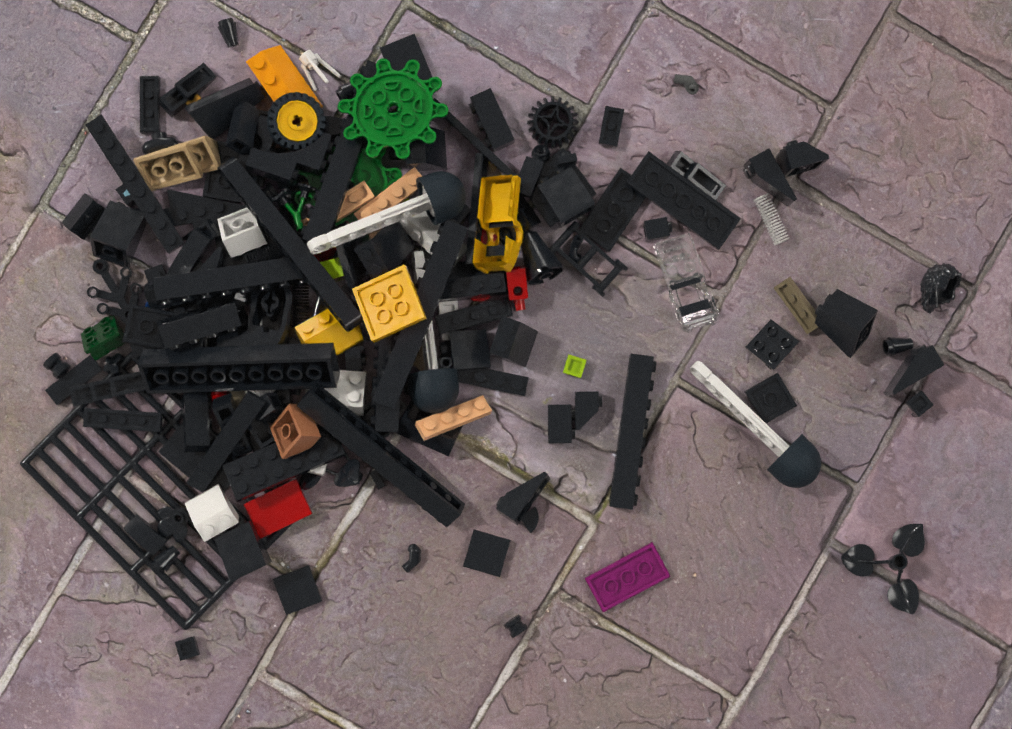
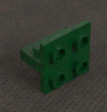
(102, 337)

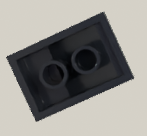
(767, 175)
(915, 366)

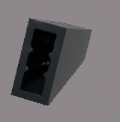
(216, 110)

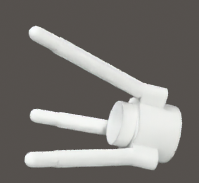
(310, 61)

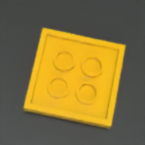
(389, 303)

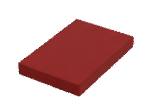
(278, 508)

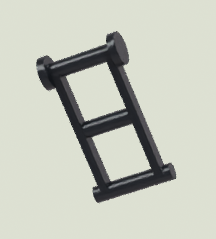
(618, 265)

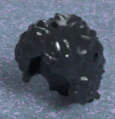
(939, 286)

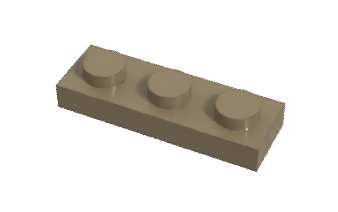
(797, 304)

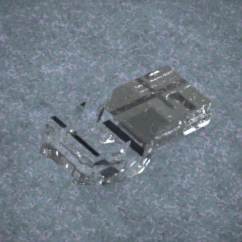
(683, 268)

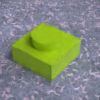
(574, 366)

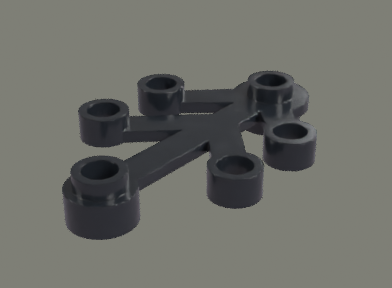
(116, 294)

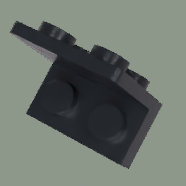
(526, 218)

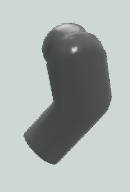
(688, 82)

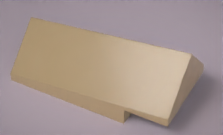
(179, 163)

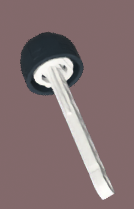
(439, 195)
(434, 388)
(797, 463)

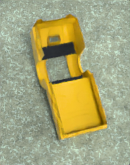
(498, 209)

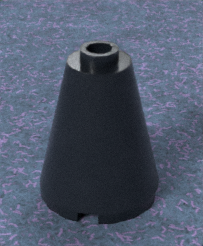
(538, 259)

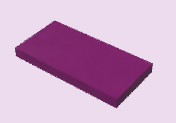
(627, 577)

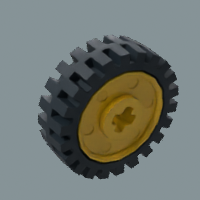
(283, 113)

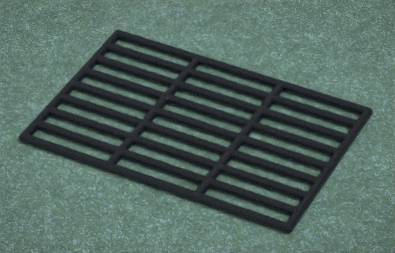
(118, 476)

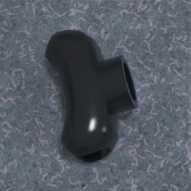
(158, 142)

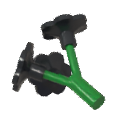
(286, 200)

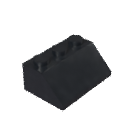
(799, 158)
(442, 443)

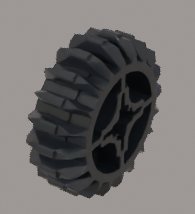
(545, 118)

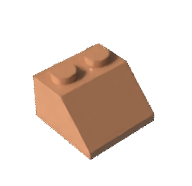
(294, 431)

